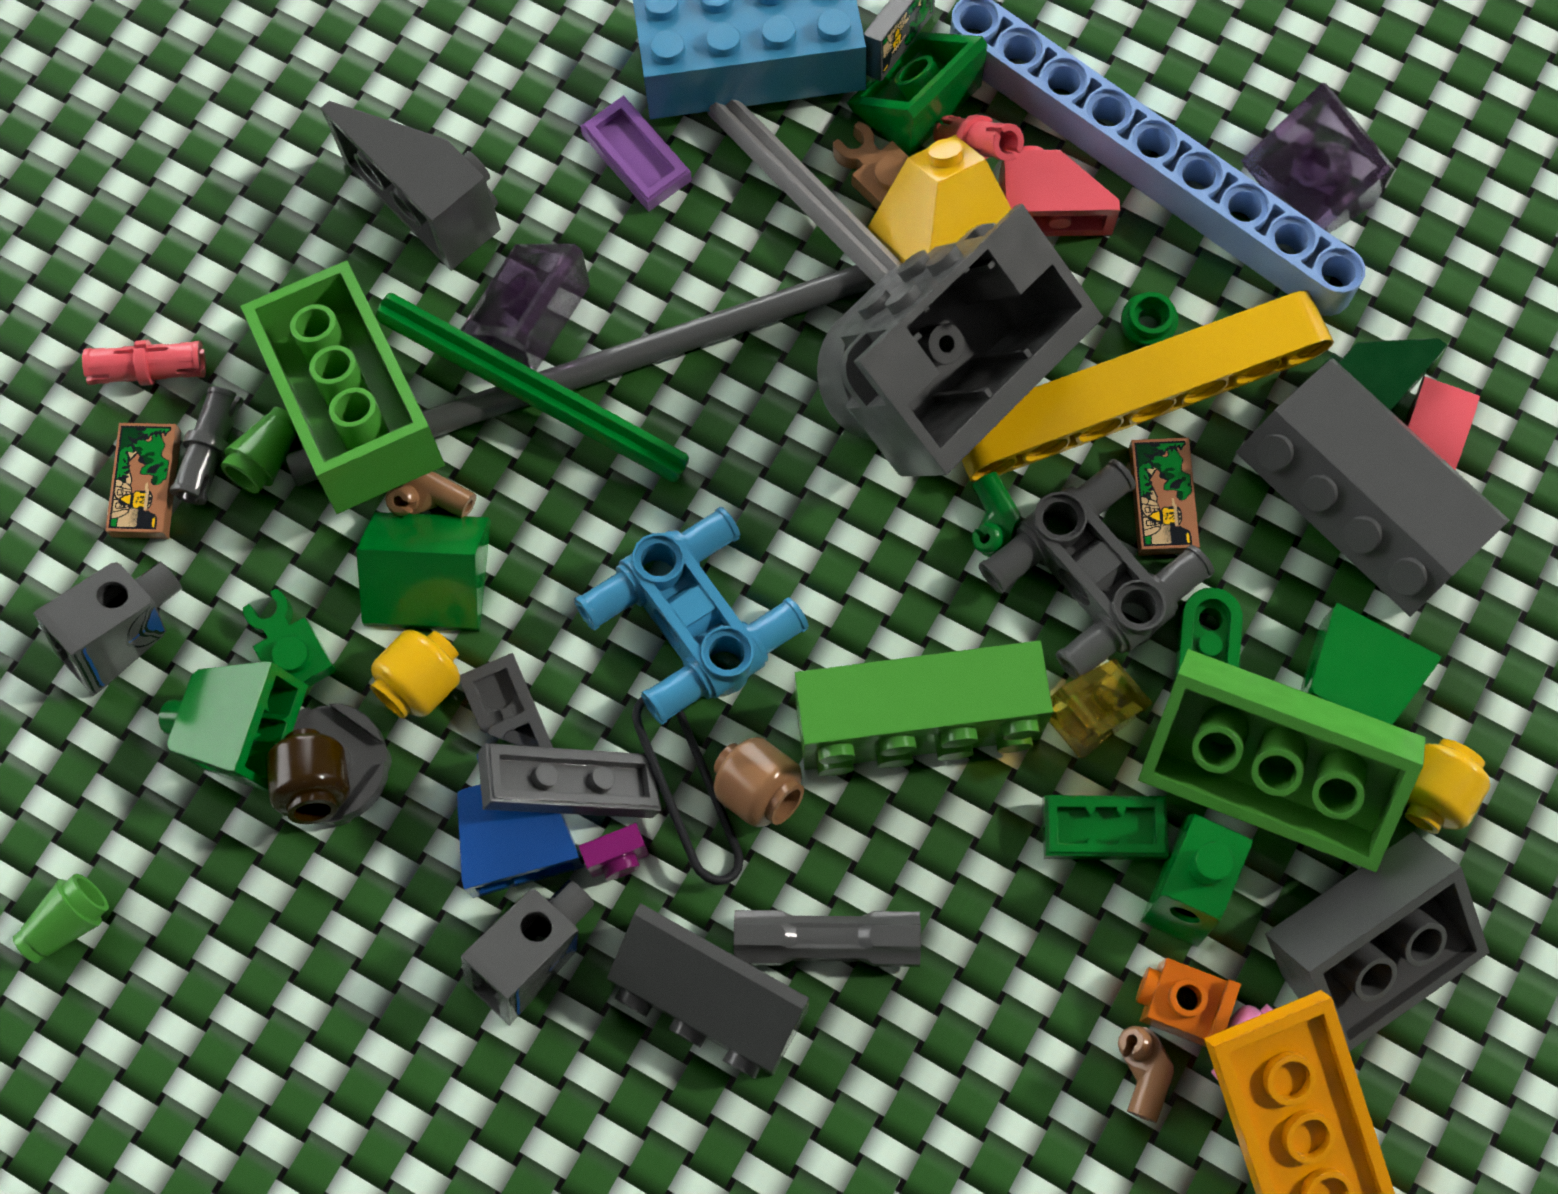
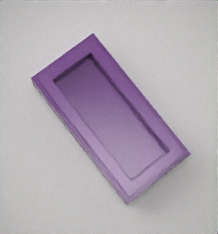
(636, 153)

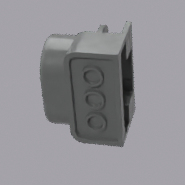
(952, 343)

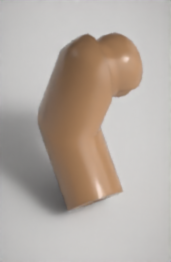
(428, 493)
(1151, 1069)

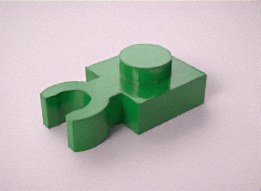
(290, 645)

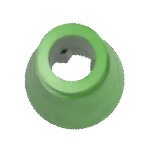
(260, 451)
(61, 917)

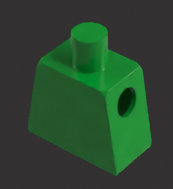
(1365, 665)
(233, 719)
(1197, 878)

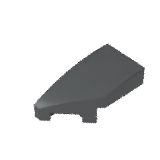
(504, 703)

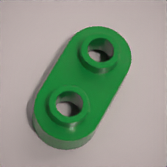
(1219, 644)

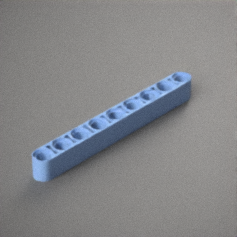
(1162, 177)

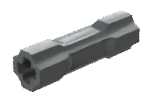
(874, 938)

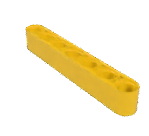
(1153, 382)

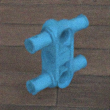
(691, 614)

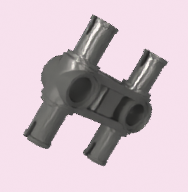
(1096, 569)

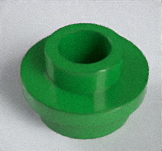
(1153, 305)

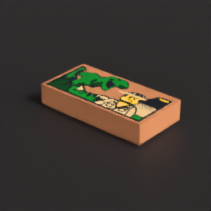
(142, 480)
(1163, 496)

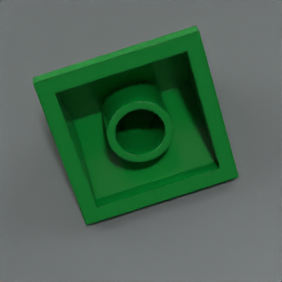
(923, 85)
(423, 571)

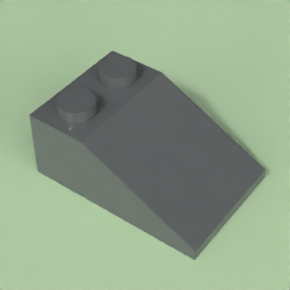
(420, 180)

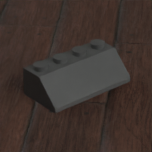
(1371, 486)

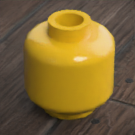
(415, 673)
(1447, 788)

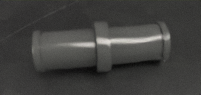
(206, 445)

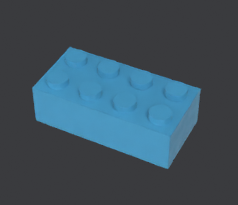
(747, 51)

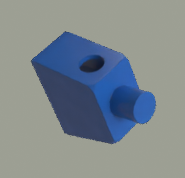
(510, 846)

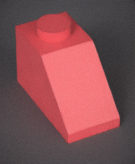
(1058, 193)

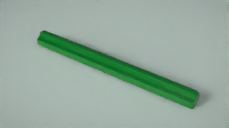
(532, 387)

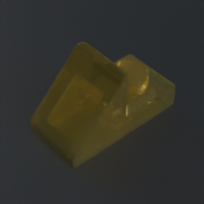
(1096, 707)

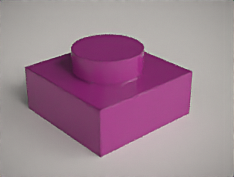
(615, 853)

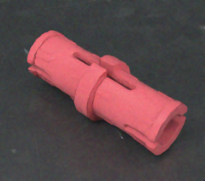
(983, 135)
(144, 362)

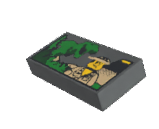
(893, 33)

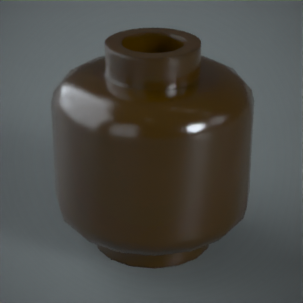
(307, 776)

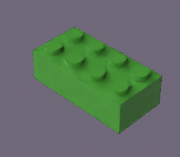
(342, 387)
(922, 707)
(1283, 760)

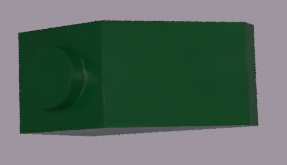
(1391, 366)

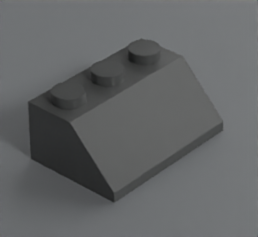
(1382, 937)
(706, 993)

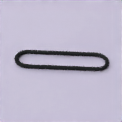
(671, 806)

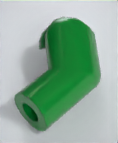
(1000, 518)

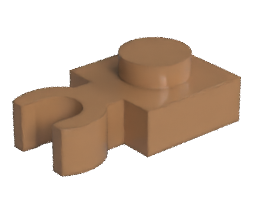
(874, 166)

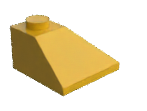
(938, 199)

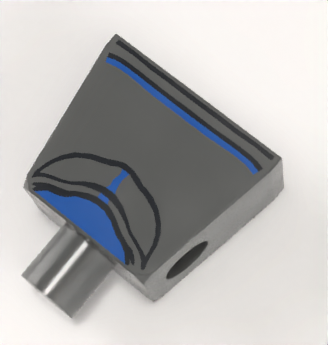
(107, 621)
(512, 970)

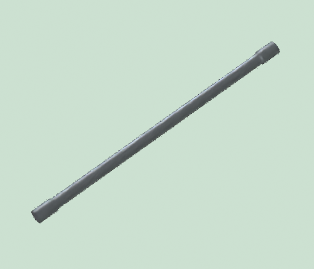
(637, 353)

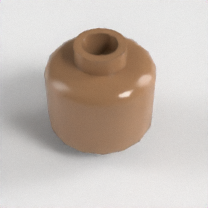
(758, 782)

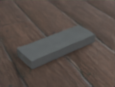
(567, 781)

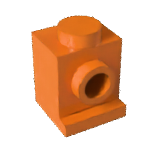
(1161, 1010)

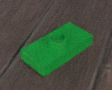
(1105, 827)

